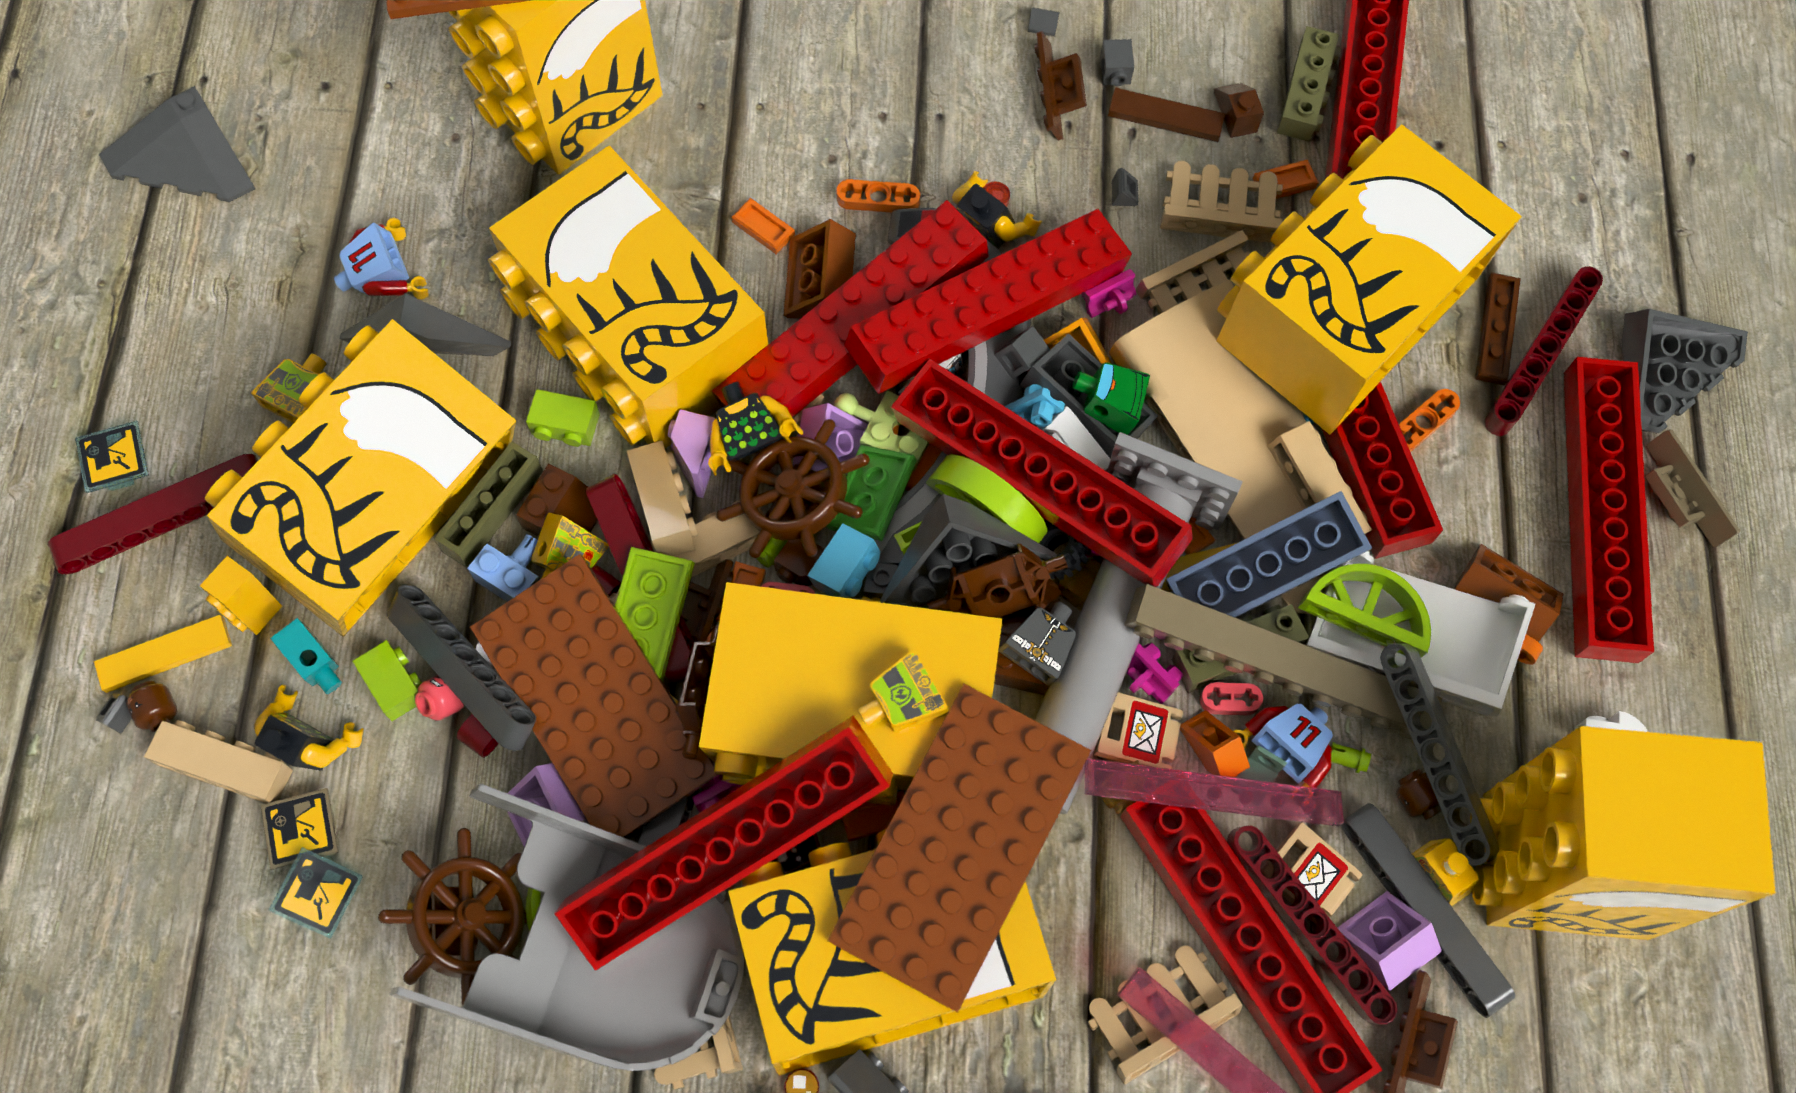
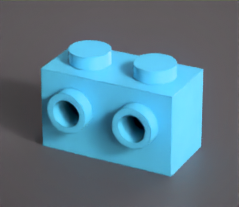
(845, 563)

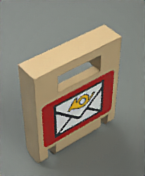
(1144, 734)
(1318, 869)

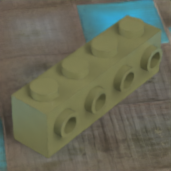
(1308, 84)
(489, 504)
(1201, 673)

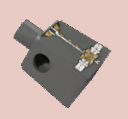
(1041, 643)

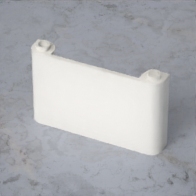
(1470, 644)

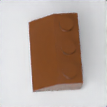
(817, 266)
(1495, 577)

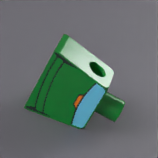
(1114, 395)

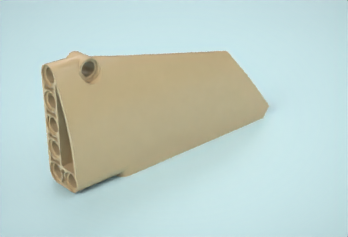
(1216, 409)

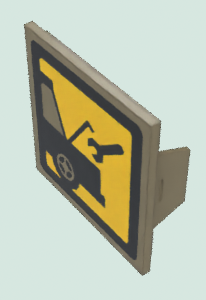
(296, 824)

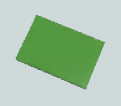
(876, 490)

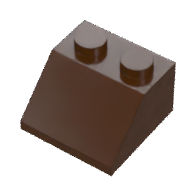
(556, 494)

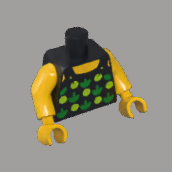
(990, 214)
(747, 426)
(297, 741)

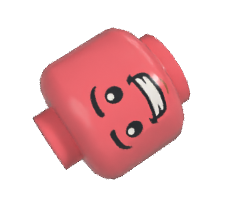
(437, 699)

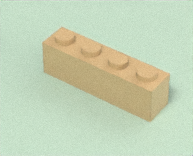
(1311, 469)
(660, 499)
(719, 541)
(217, 762)

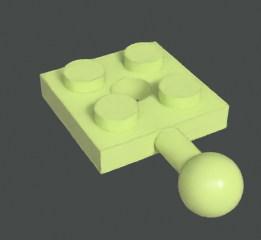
(880, 426)

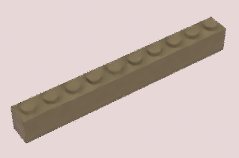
(1268, 657)

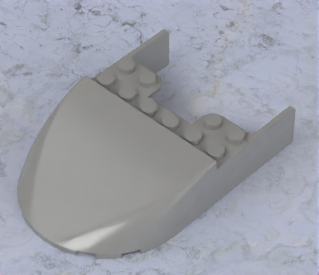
(632, 1012)

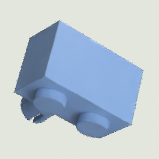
(505, 573)

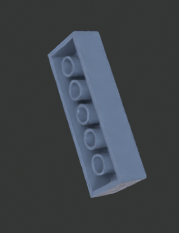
(1275, 559)

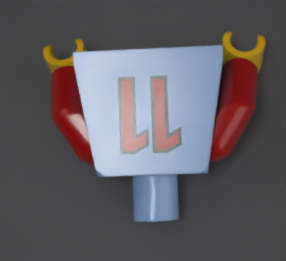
(375, 264)
(1295, 737)

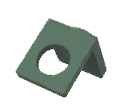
(1262, 769)

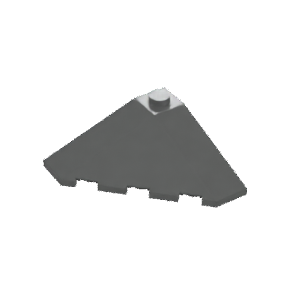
(179, 148)
(433, 328)
(1677, 360)
(950, 537)

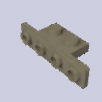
(1686, 490)

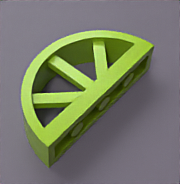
(989, 492)
(1362, 622)

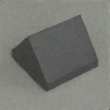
(1044, 21)
(1124, 189)
(115, 713)

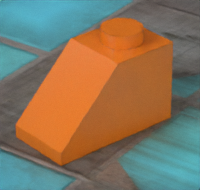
(1215, 745)

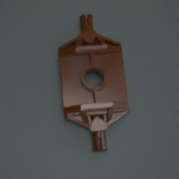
(1019, 573)
(694, 694)

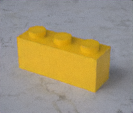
(240, 596)

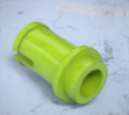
(771, 551)
(1350, 757)

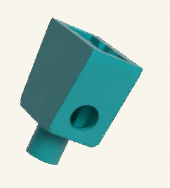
(302, 648)

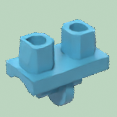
(1037, 406)

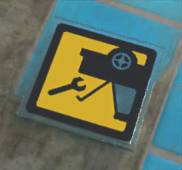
(112, 457)
(315, 893)

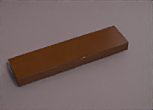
(1166, 114)
(1497, 329)

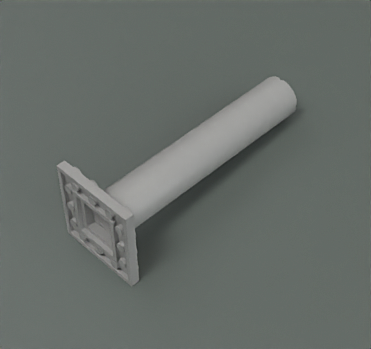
(1103, 645)

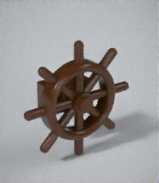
(801, 497)
(450, 921)

